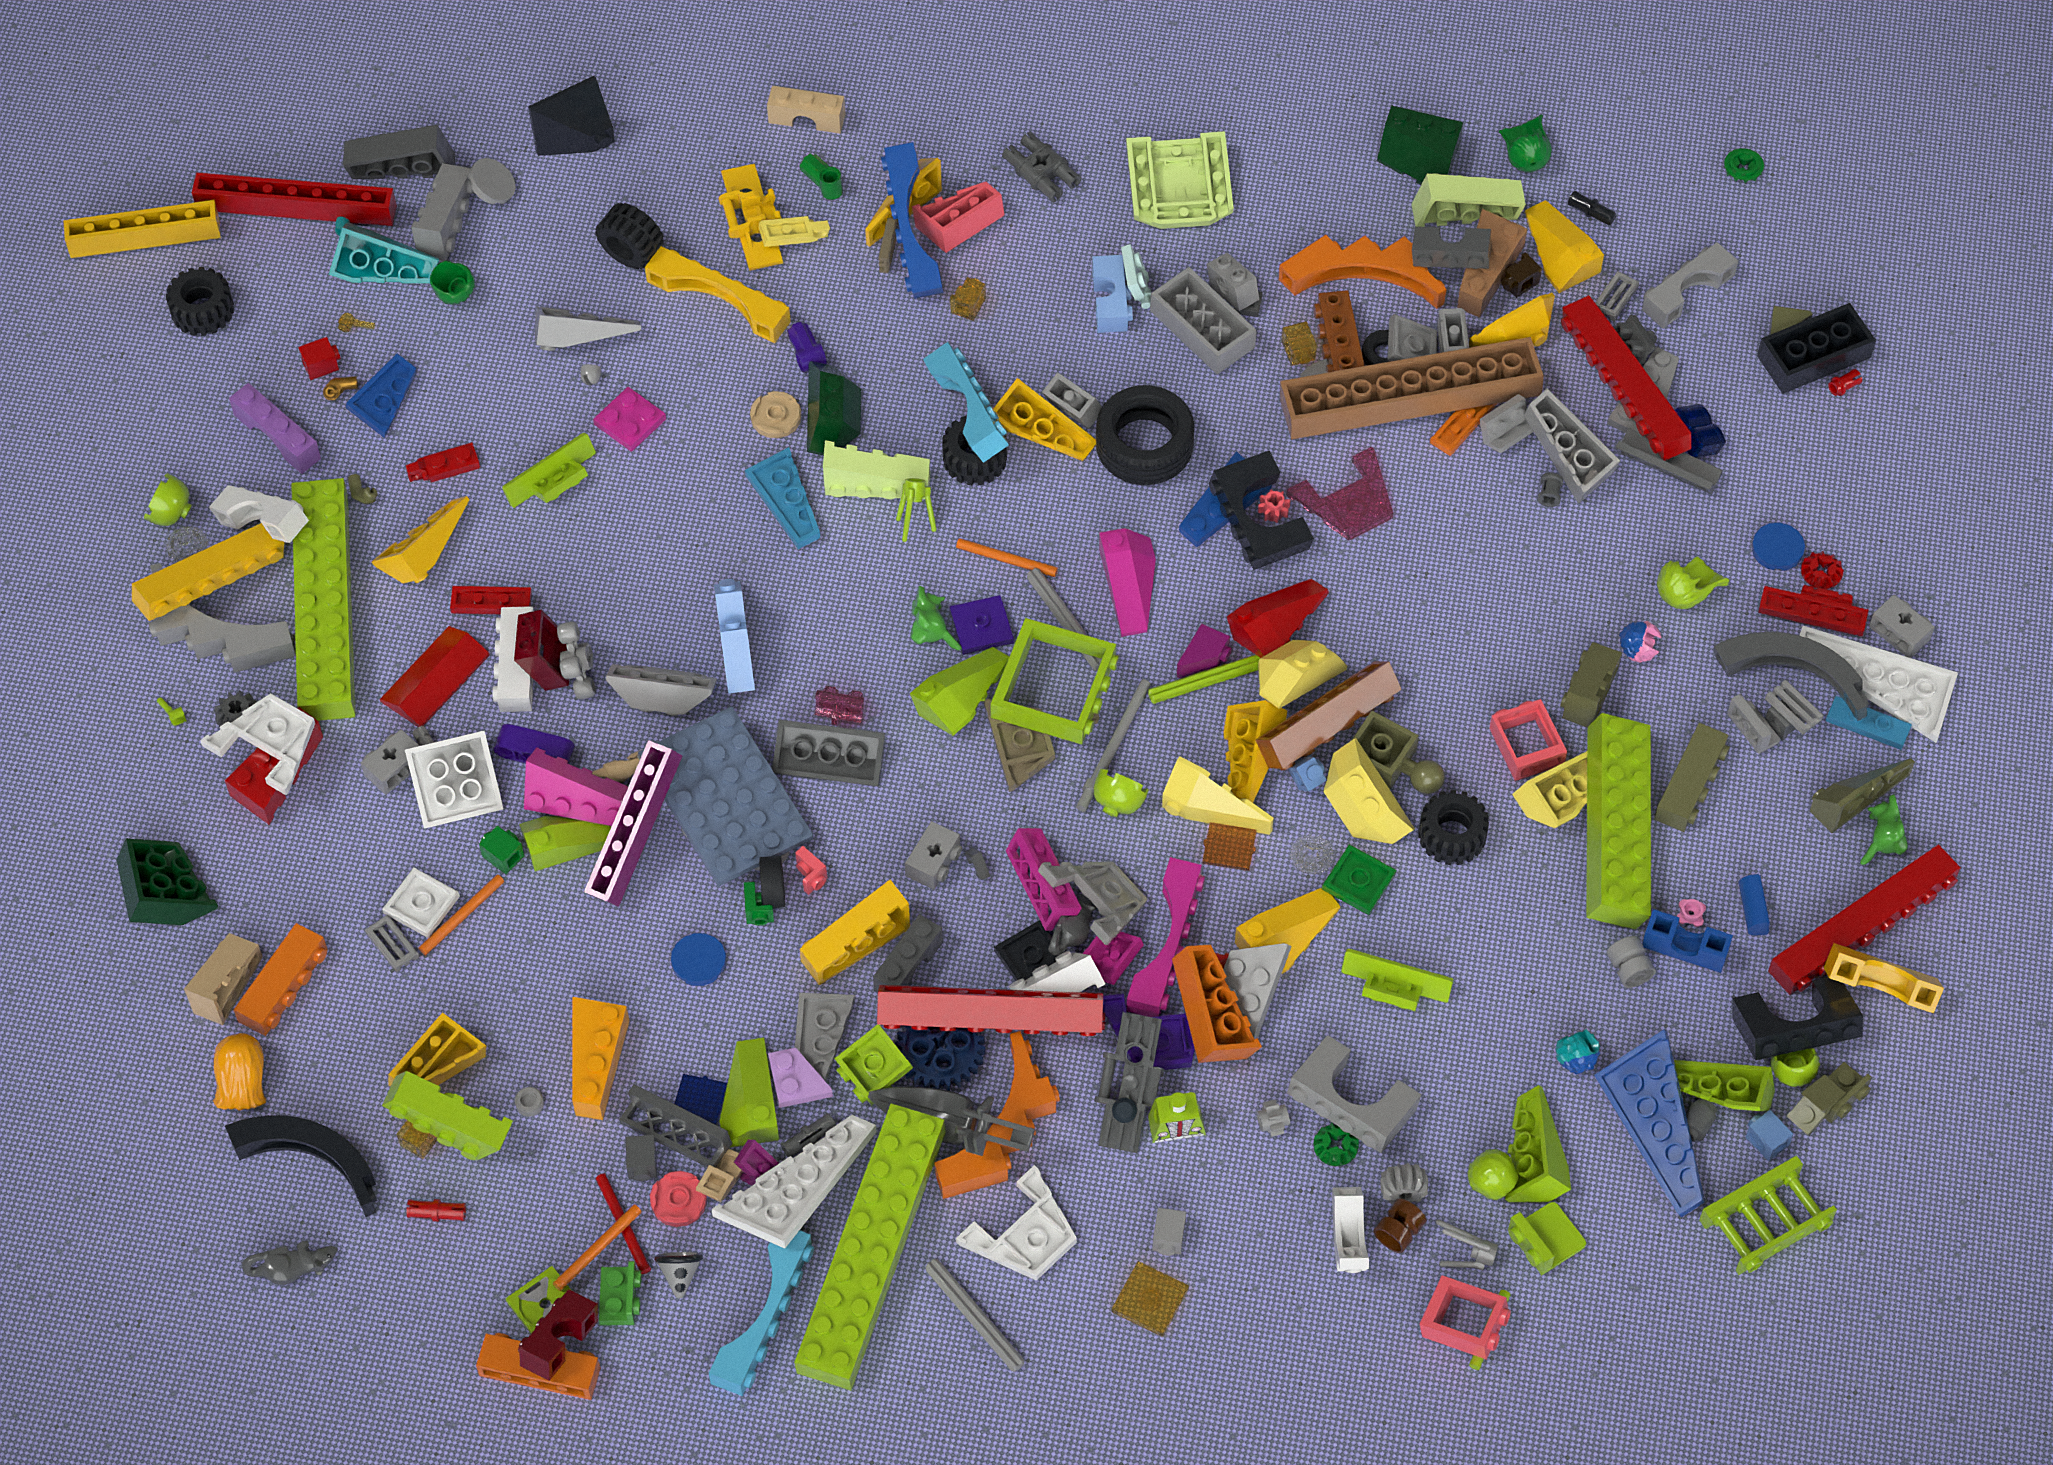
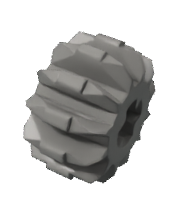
(1404, 1182)

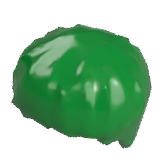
(452, 282)

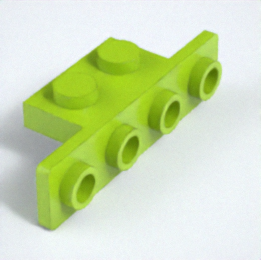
(552, 474)
(1395, 981)

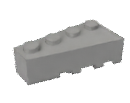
(443, 212)

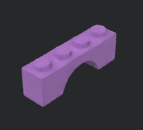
(292, 441)

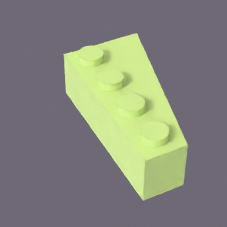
(1463, 198)
(869, 474)

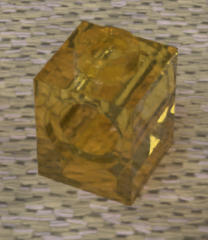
(1299, 343)

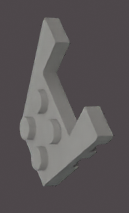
(1106, 888)

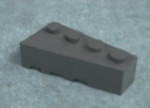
(398, 154)

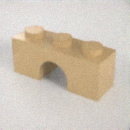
(822, 108)

